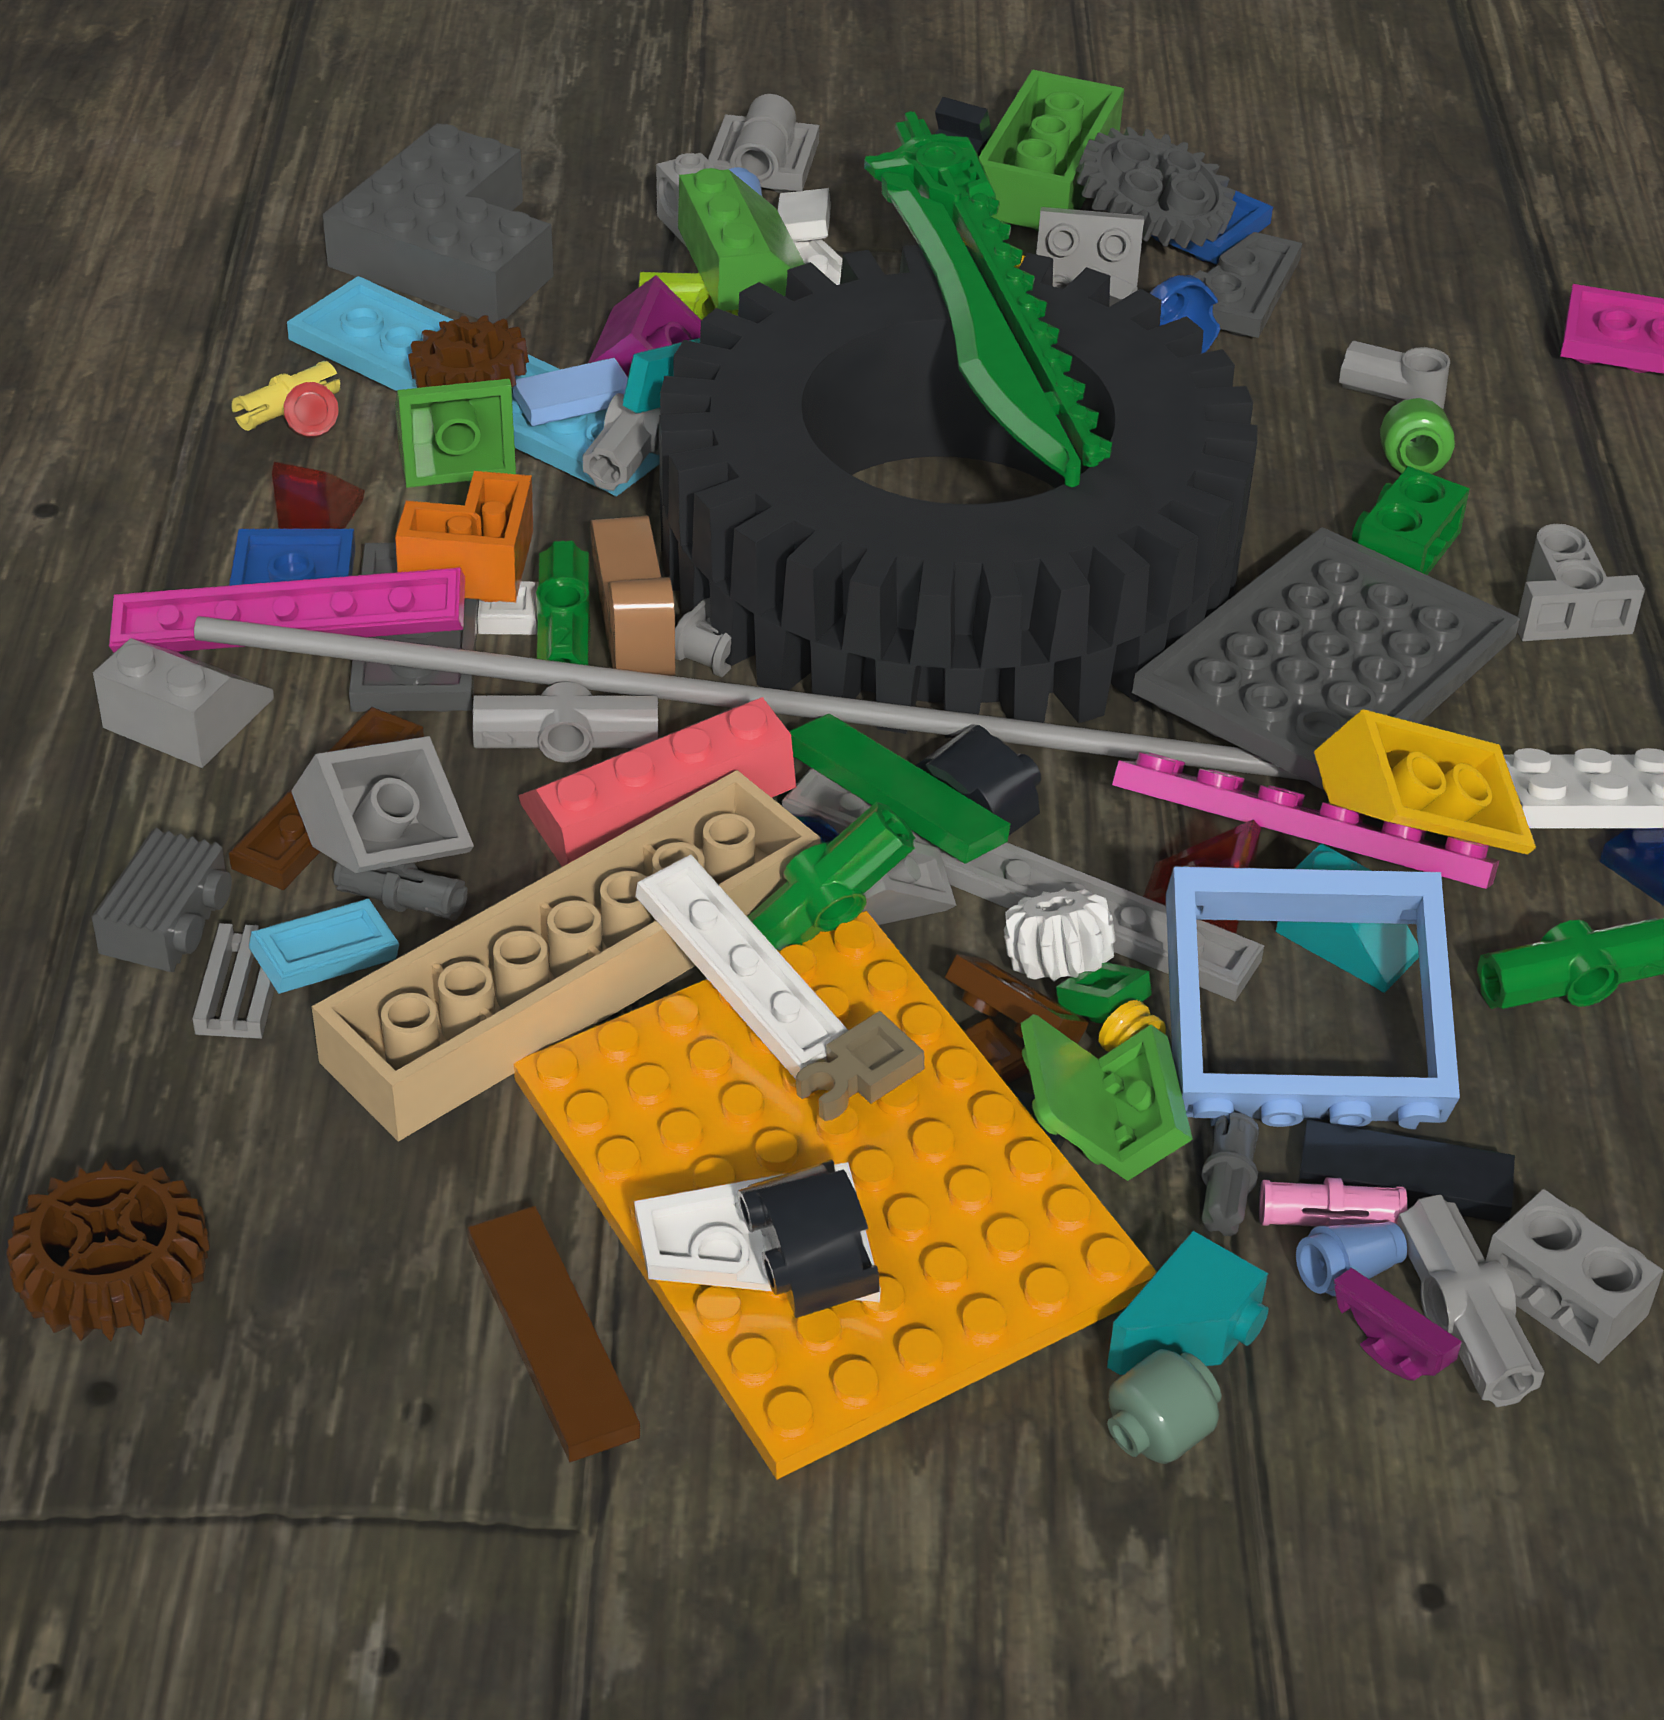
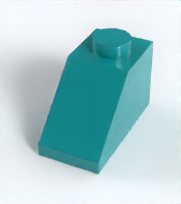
(1366, 950)
(1194, 1305)

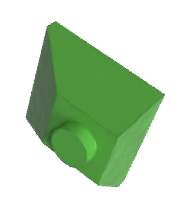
(455, 431)

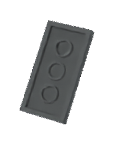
(412, 688)

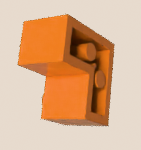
(483, 537)

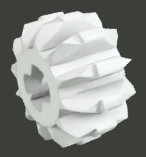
(1059, 934)

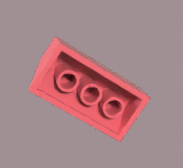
(627, 789)

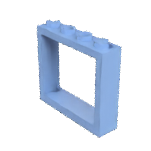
(1311, 897)

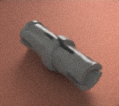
(406, 888)

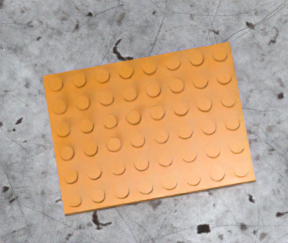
(966, 1200)

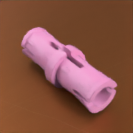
(1328, 1203)

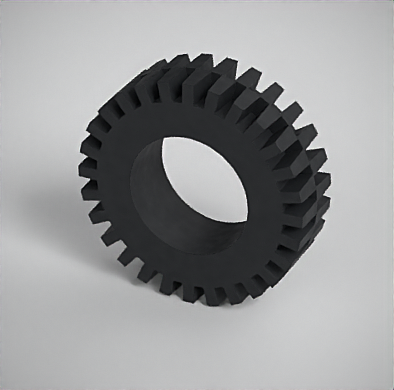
(934, 593)

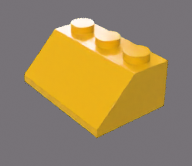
(1424, 780)

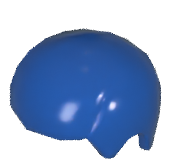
(1191, 298)

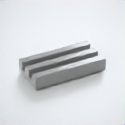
(228, 1025)

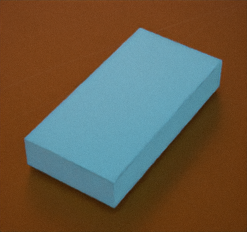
(323, 945)

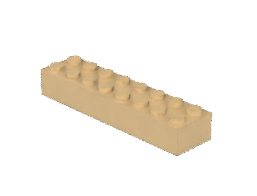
(543, 960)

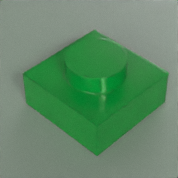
(1103, 991)

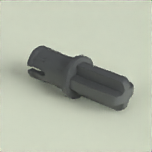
(1230, 1173)

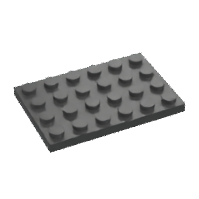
(1320, 643)

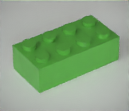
(1042, 141)

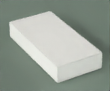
(806, 213)

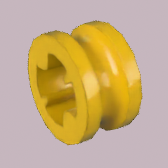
(1126, 1023)

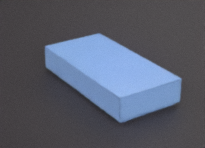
(569, 391)

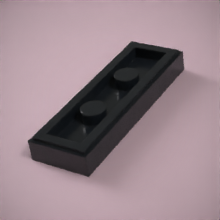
(1469, 1177)

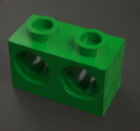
(1414, 519)

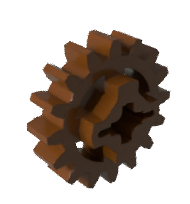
(468, 353)

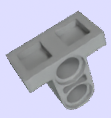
(1571, 593)

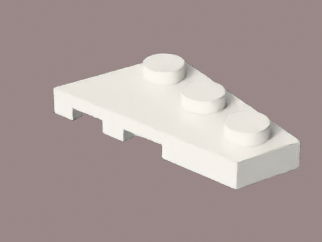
(705, 1239)

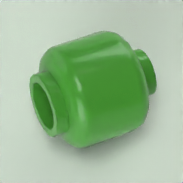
(1417, 436)

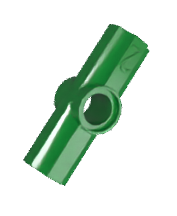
(563, 604)
(830, 879)
(1573, 964)

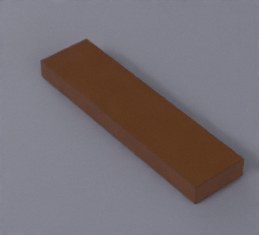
(279, 842)
(553, 1334)

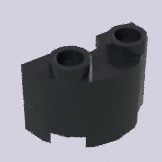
(988, 774)
(813, 1236)

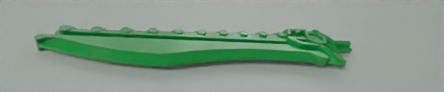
(943, 187)

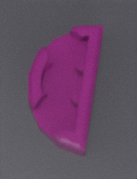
(1396, 1333)

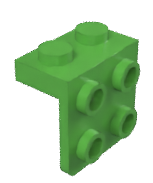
(1115, 1107)

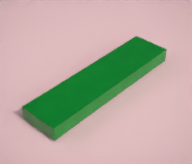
(912, 794)

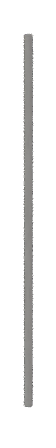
(727, 694)

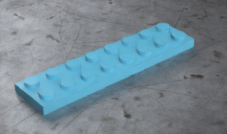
(373, 334)

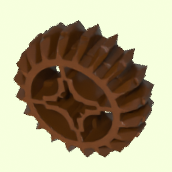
(112, 1269)

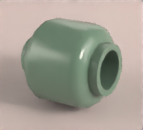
(1163, 1406)

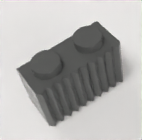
(162, 901)

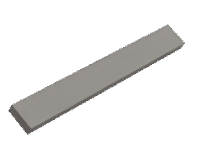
(1013, 873)

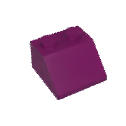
(644, 322)

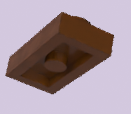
(995, 991)

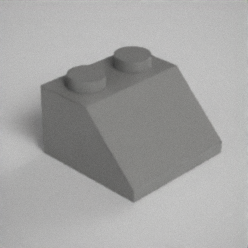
(175, 701)
(381, 806)

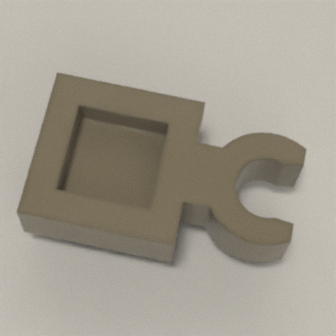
(863, 1060)

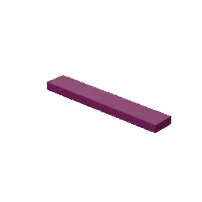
(339, 605)

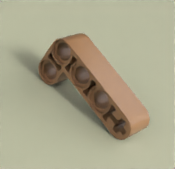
(633, 596)

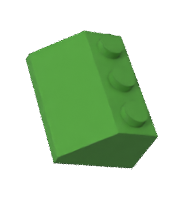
(733, 236)

